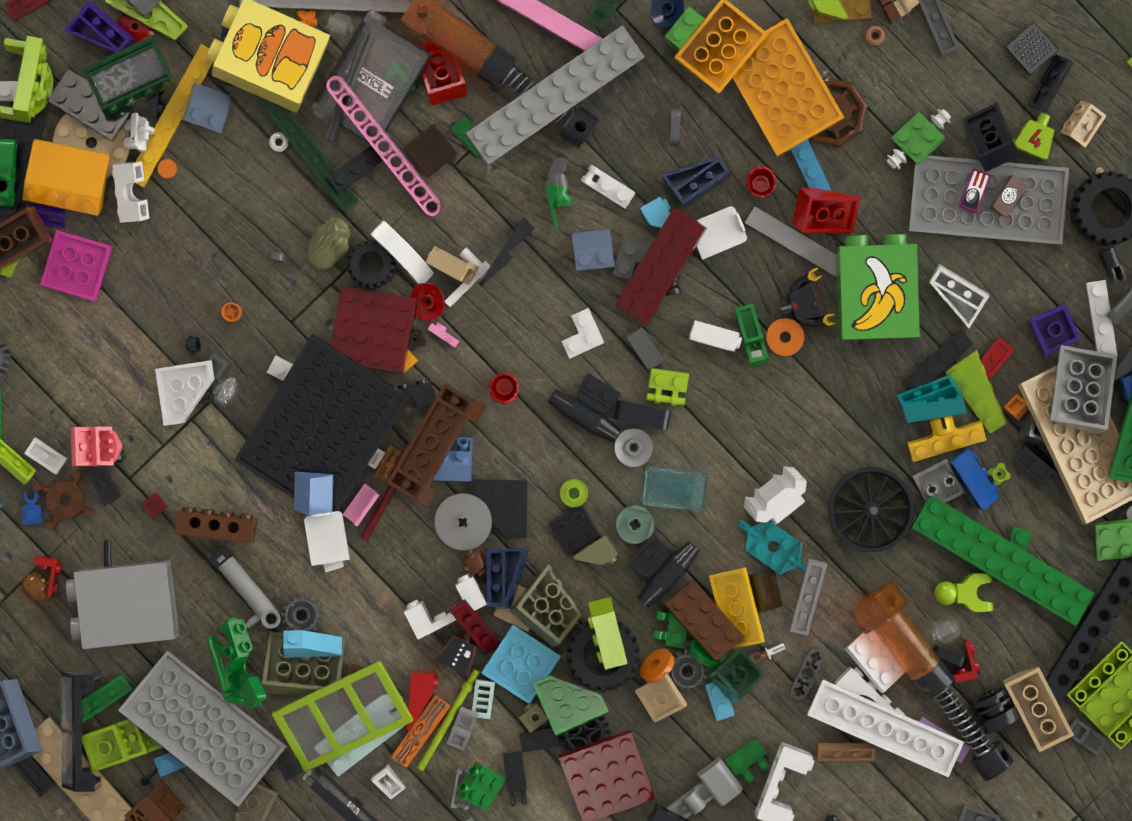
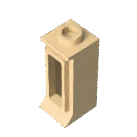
(452, 265)

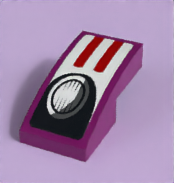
(974, 190)

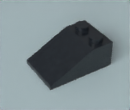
(991, 137)

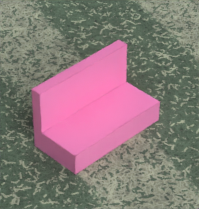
(361, 504)

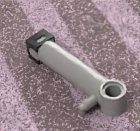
(246, 587)

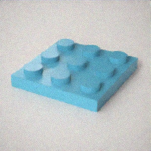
(520, 663)

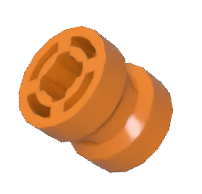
(228, 312)

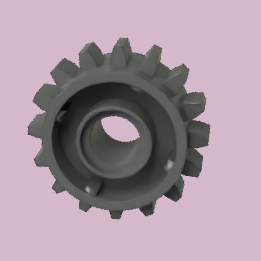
(305, 604)
(694, 678)

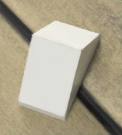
(388, 782)

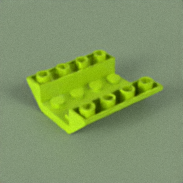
(1107, 695)

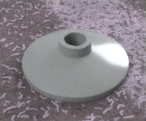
(637, 457)

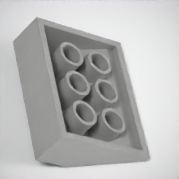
(1083, 389)

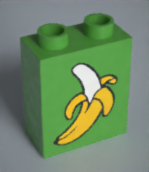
(877, 288)

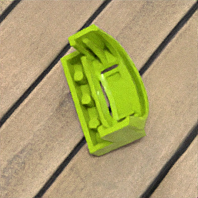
(32, 64)

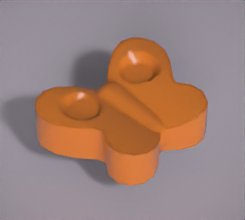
(307, 18)

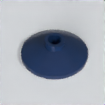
(661, 12)

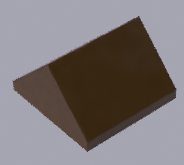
(765, 590)

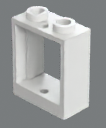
(715, 336)

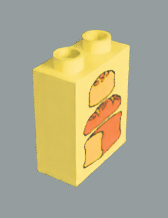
(268, 54)

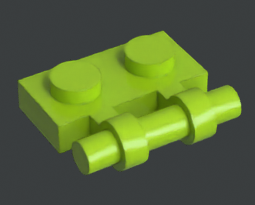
(667, 380)

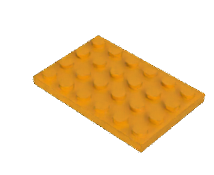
(786, 90)

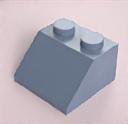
(207, 108)
(593, 250)

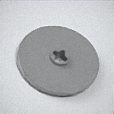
(477, 516)

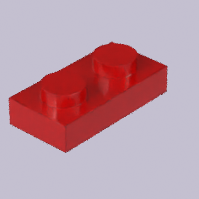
(996, 357)

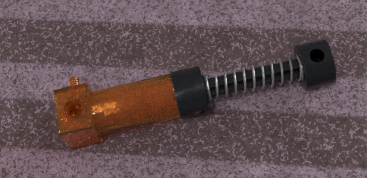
(484, 58)
(928, 674)

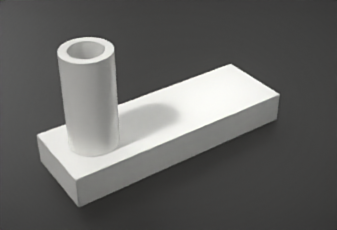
(467, 256)

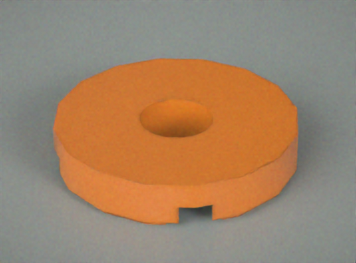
(785, 325)
(656, 665)

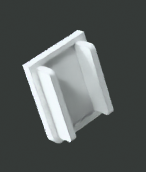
(722, 232)
(326, 538)

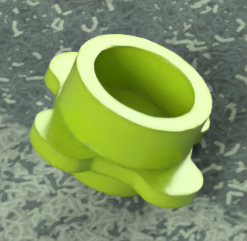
(1004, 474)

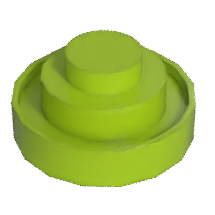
(573, 493)

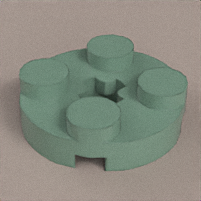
(639, 534)

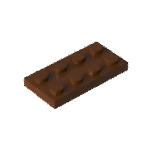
(704, 621)

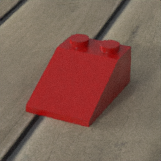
(442, 77)
(825, 211)
(421, 689)

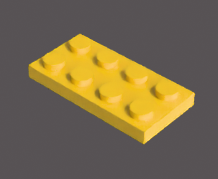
(736, 601)

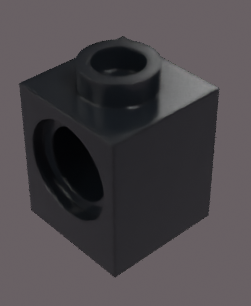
(290, 766)

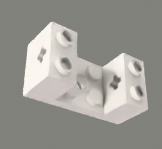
(421, 620)
(791, 758)

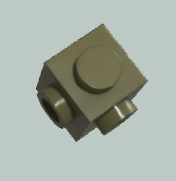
(533, 716)

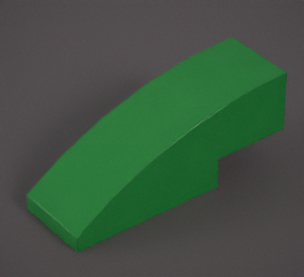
(752, 335)

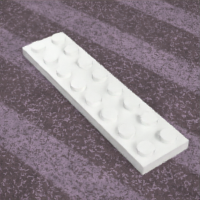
(885, 728)

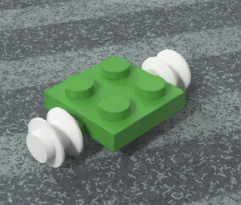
(918, 138)

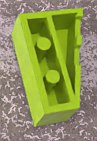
(607, 633)

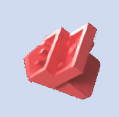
(94, 446)

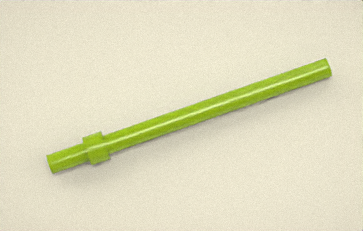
(467, 687)

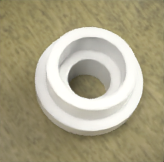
(272, 142)

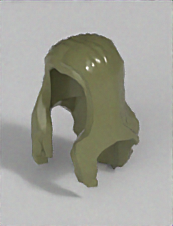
(329, 243)

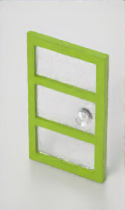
(342, 716)

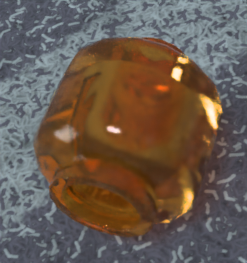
(34, 586)

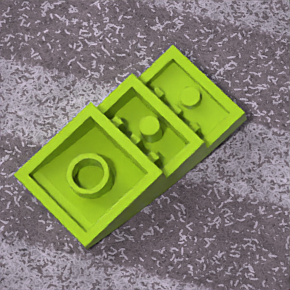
(117, 744)

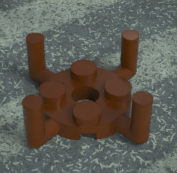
(54, 504)

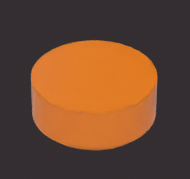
(167, 168)

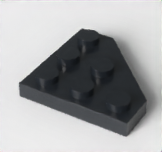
(506, 503)

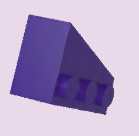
(99, 28)

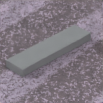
(808, 597)

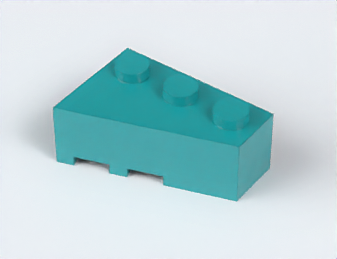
(932, 401)

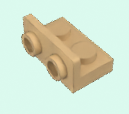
(1083, 123)

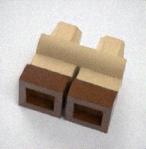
(896, 9)

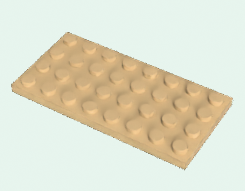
(1078, 455)

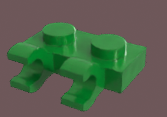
(675, 633)
(746, 756)

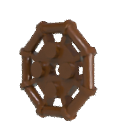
(846, 109)

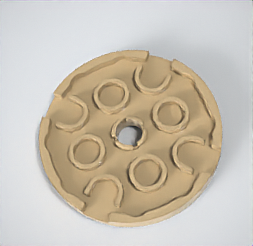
(75, 134)

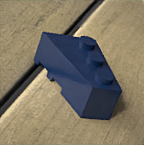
(695, 181)
(503, 575)

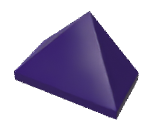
(50, 215)

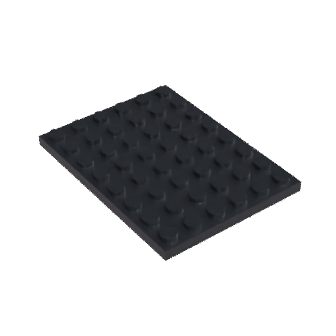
(322, 421)

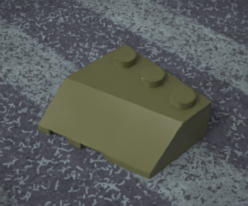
(552, 613)

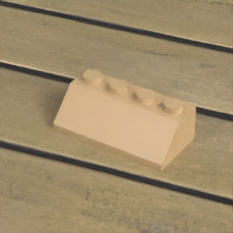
(1038, 708)

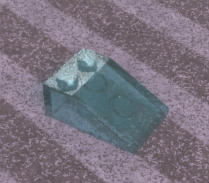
(675, 489)

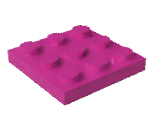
(76, 265)

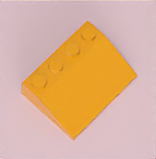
(720, 45)
(66, 177)

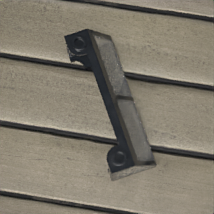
(73, 686)

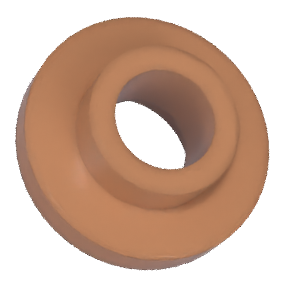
(875, 29)

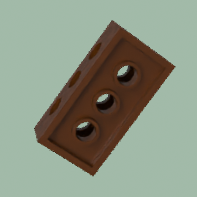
(185, 525)

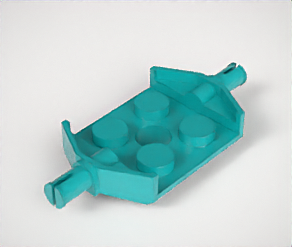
(784, 558)

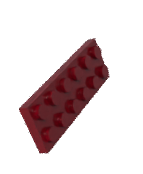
(660, 266)

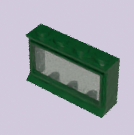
(129, 75)

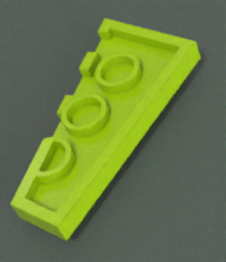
(159, 19)
(977, 391)

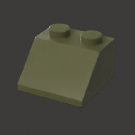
(598, 552)

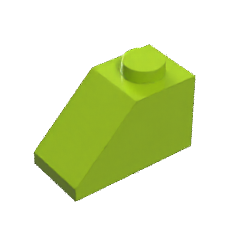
(828, 8)

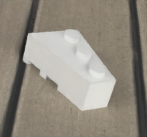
(959, 294)

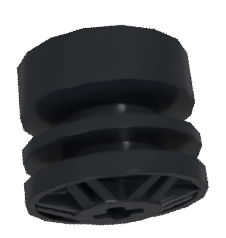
(996, 712)

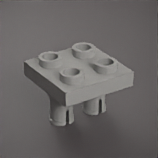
(938, 482)

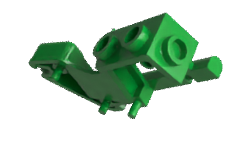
(235, 682)

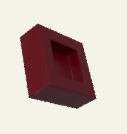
(154, 505)

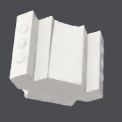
(777, 497)

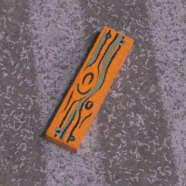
(420, 731)

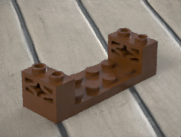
(433, 443)
(157, 805)

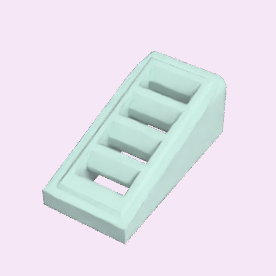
(485, 683)

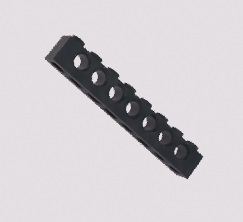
(1080, 635)

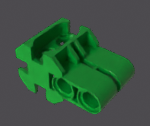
(8, 151)

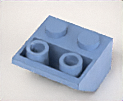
(458, 462)

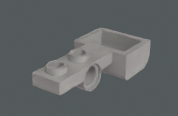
(716, 783)

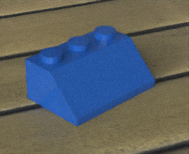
(974, 478)

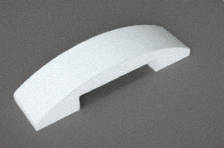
(402, 253)

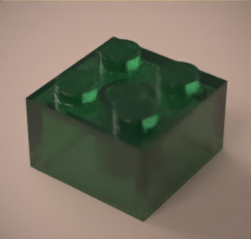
(737, 675)

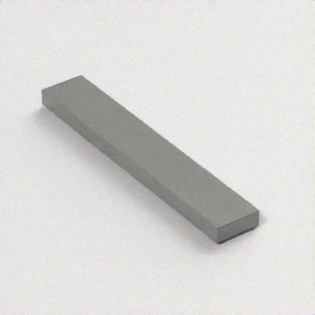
(792, 240)

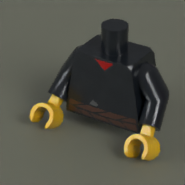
(807, 302)

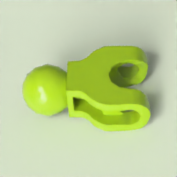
(964, 592)

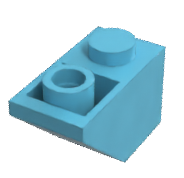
(656, 212)

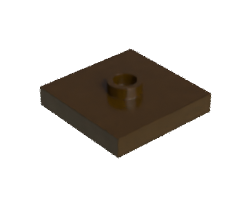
(430, 150)

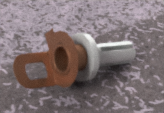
(767, 653)

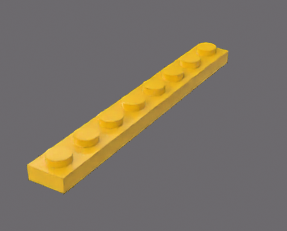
(173, 113)

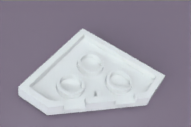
(182, 388)

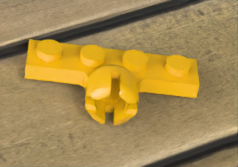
(945, 438)

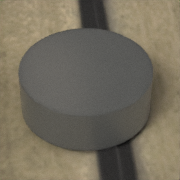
(277, 257)

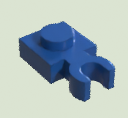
(31, 512)

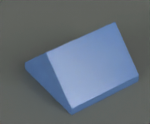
(313, 493)

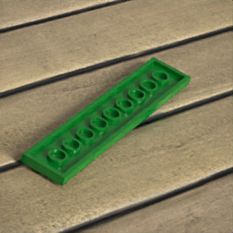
(1002, 560)

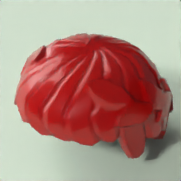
(761, 181)
(504, 388)

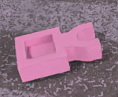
(439, 330)

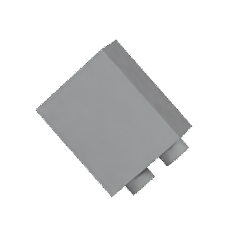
(123, 604)

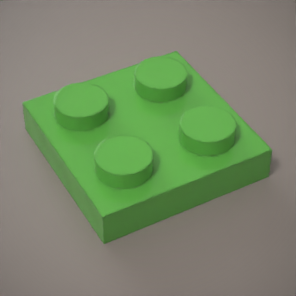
(1113, 539)

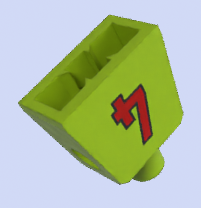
(1036, 137)

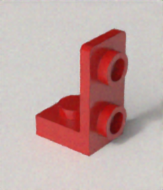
(45, 563)
(963, 674)

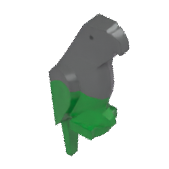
(557, 187)

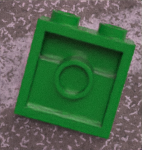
(480, 786)

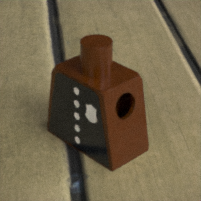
(458, 653)

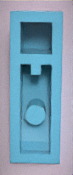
(311, 644)

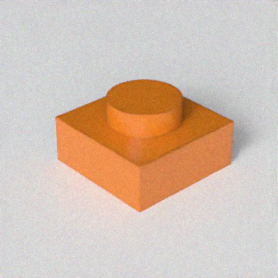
(1016, 407)

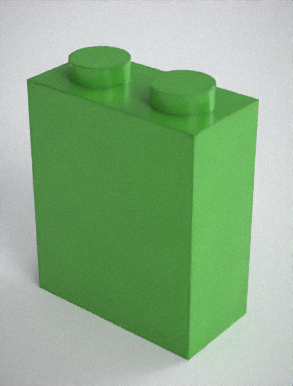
(683, 29)

